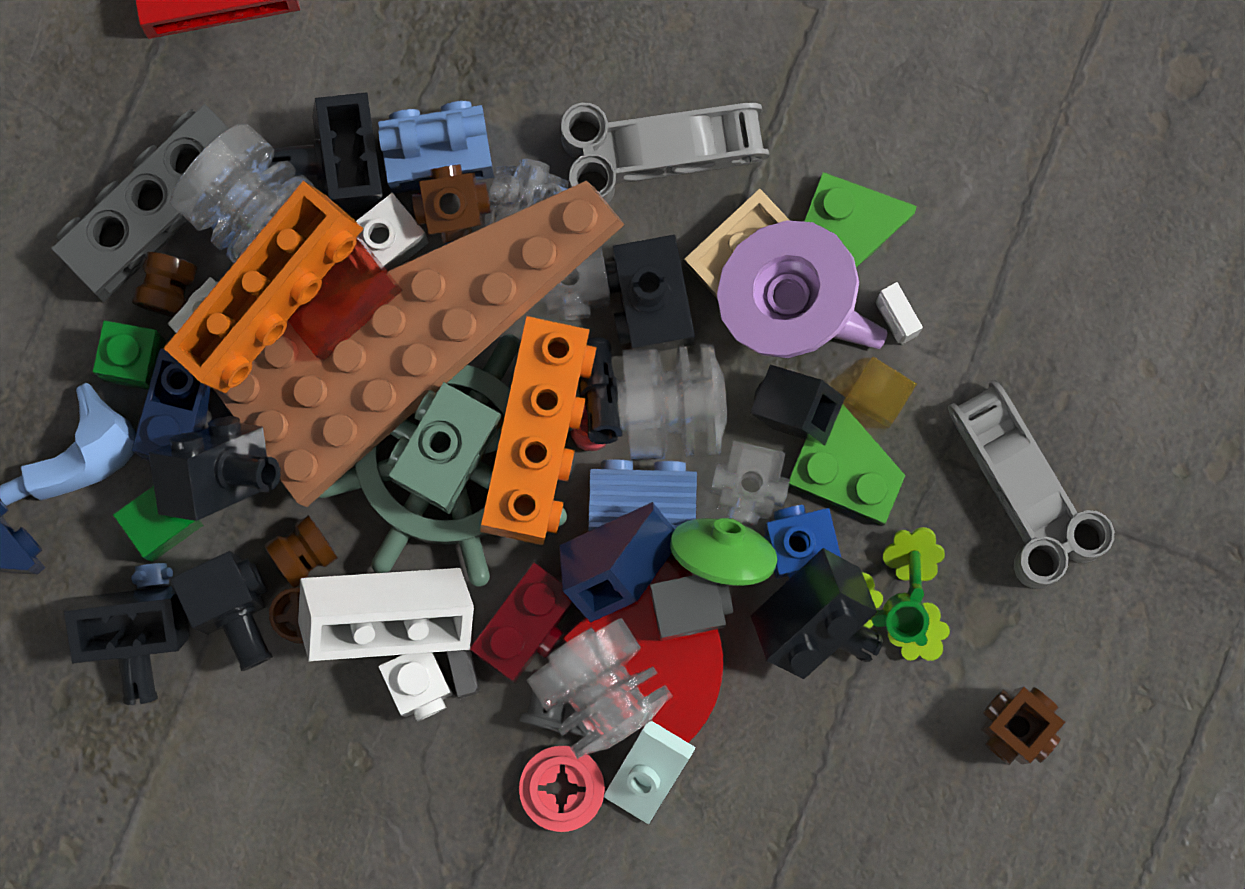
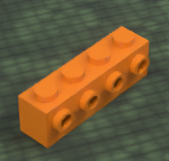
(264, 289)
(535, 431)

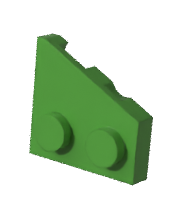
(857, 215)
(849, 471)

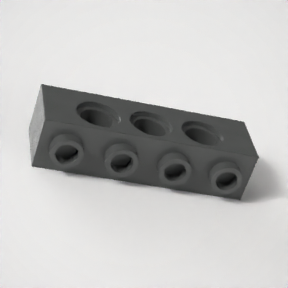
(117, 204)

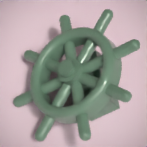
(437, 464)

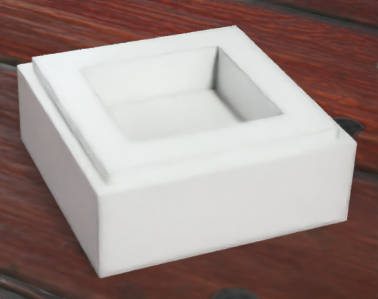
(898, 313)

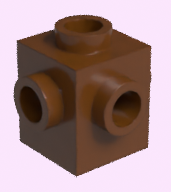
(472, 196)
(1041, 723)

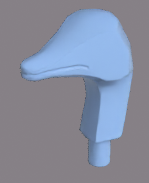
(99, 449)

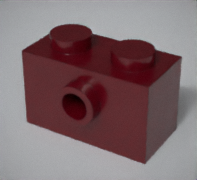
(524, 624)

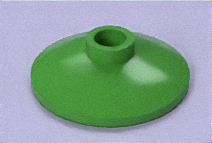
(723, 551)

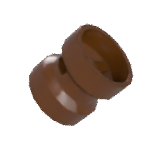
(164, 284)
(301, 551)
(284, 615)

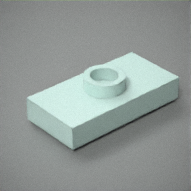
(649, 771)

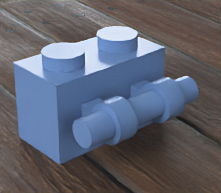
(434, 140)

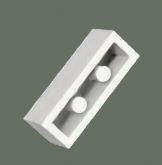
(385, 614)

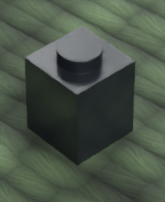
(797, 404)

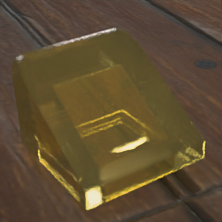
(880, 392)

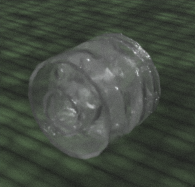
(234, 189)
(671, 402)
(599, 688)

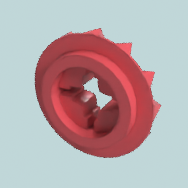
(543, 807)

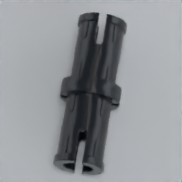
(601, 395)

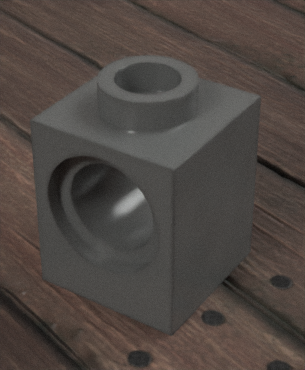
(689, 606)

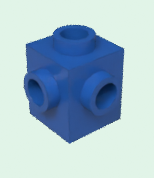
(812, 528)

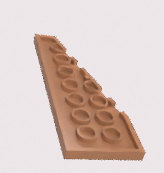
(452, 306)

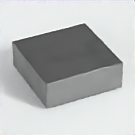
(463, 673)

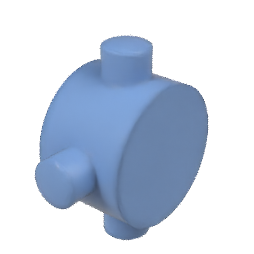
(152, 575)

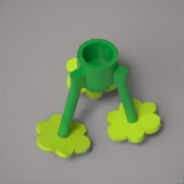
(908, 620)

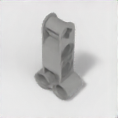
(662, 143)
(1026, 486)

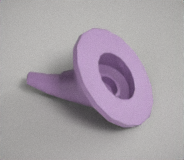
(793, 292)

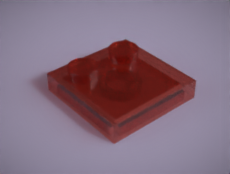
(345, 301)

